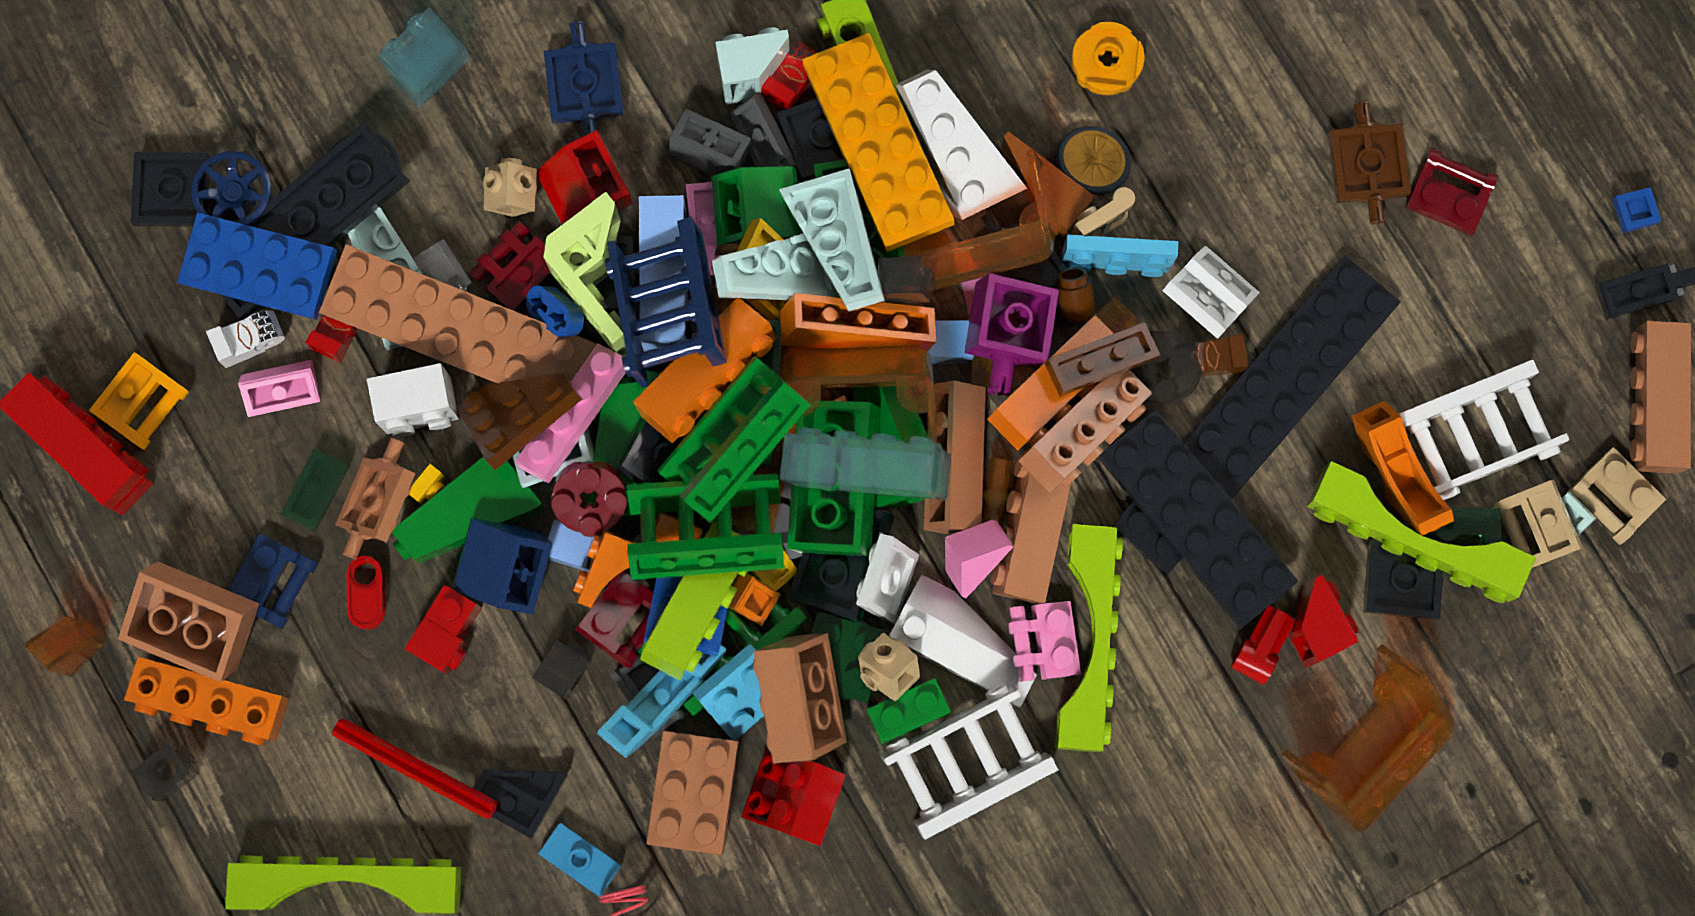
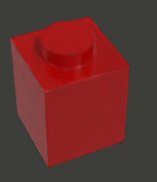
(453, 612)
(437, 647)

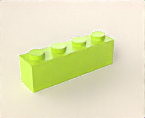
(689, 620)

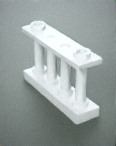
(1484, 396)
(999, 781)

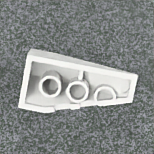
(954, 637)

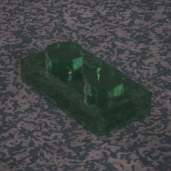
(314, 490)

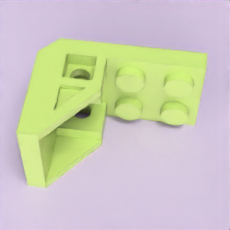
(585, 241)

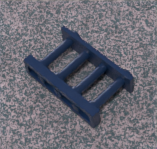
(700, 309)

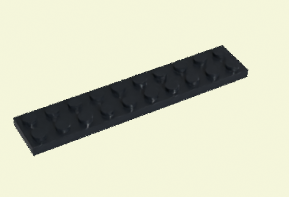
(1276, 391)

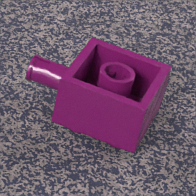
(993, 336)

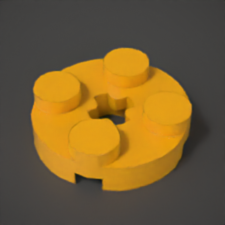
(1124, 46)

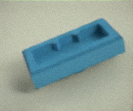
(580, 859)

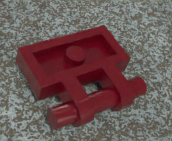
(520, 275)

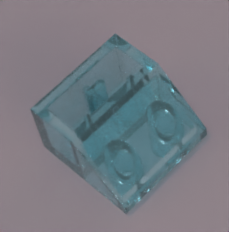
(422, 57)

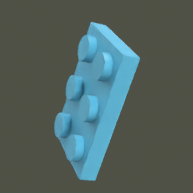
(1119, 254)

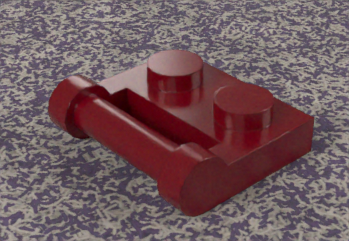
(1446, 202)
(612, 613)

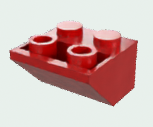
(581, 175)
(1320, 623)
(794, 797)

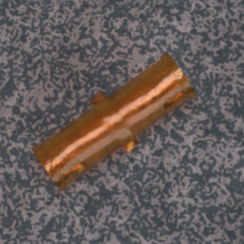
(996, 490)

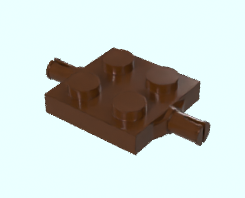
(1369, 163)

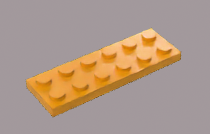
(878, 142)

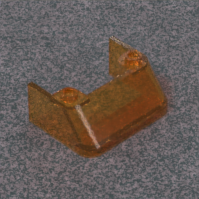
(997, 251)
(898, 366)
(1383, 750)

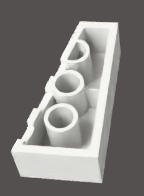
(958, 150)

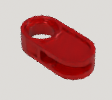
(366, 601)

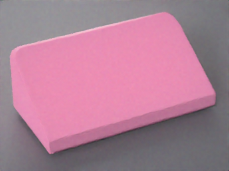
(279, 388)

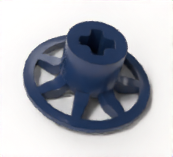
(233, 191)

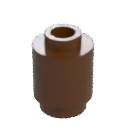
(1076, 295)

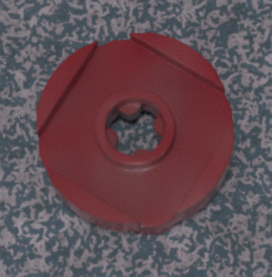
(588, 477)

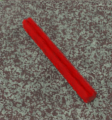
(415, 768)

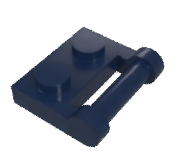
(262, 573)

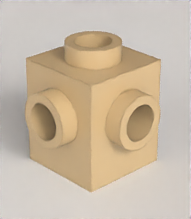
(509, 188)
(888, 666)

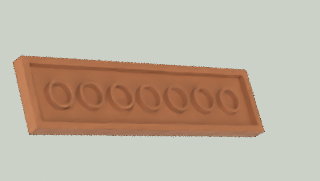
(447, 322)

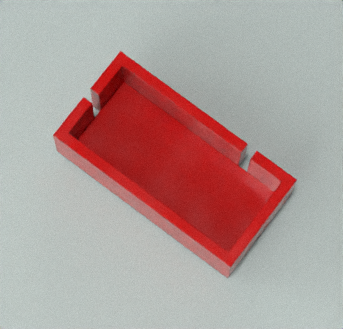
(75, 443)

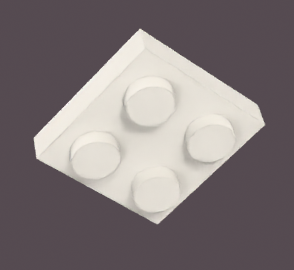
(887, 578)

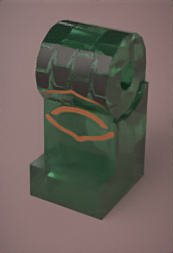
(1471, 524)

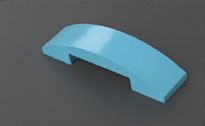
(653, 706)

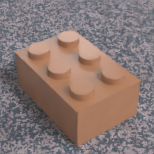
(188, 621)
(799, 698)
(693, 793)

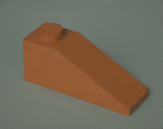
(1067, 195)

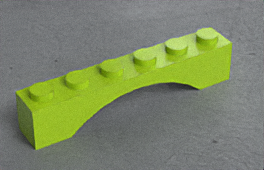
(1350, 500)
(1092, 562)
(422, 888)

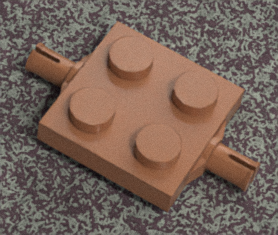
(375, 499)

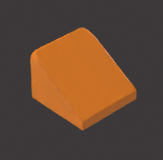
(753, 599)

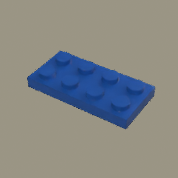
(257, 266)

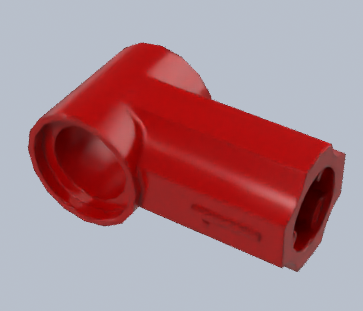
(1259, 652)

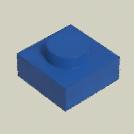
(1636, 210)

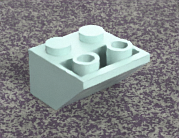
(749, 62)

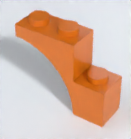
(1402, 476)
(610, 557)

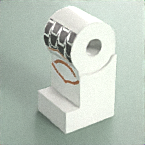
(245, 338)

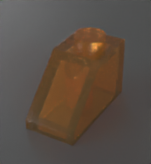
(65, 645)

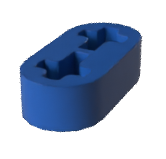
(558, 304)

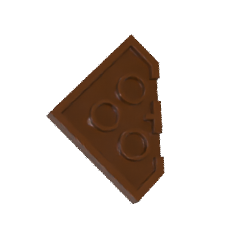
(515, 412)

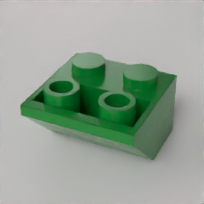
(751, 195)

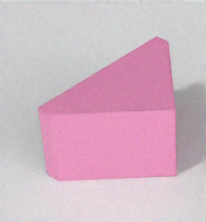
(974, 554)

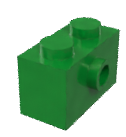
(909, 712)

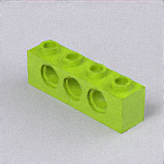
(853, 15)

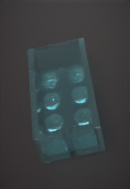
(866, 465)

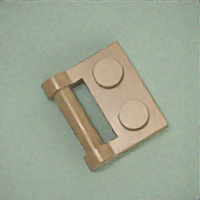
(1106, 219)
(1624, 488)
(1546, 519)

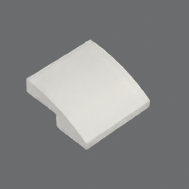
(1211, 291)

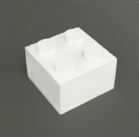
(413, 400)

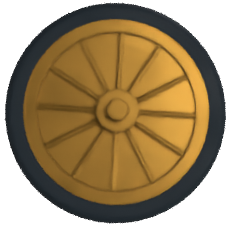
(1094, 159)

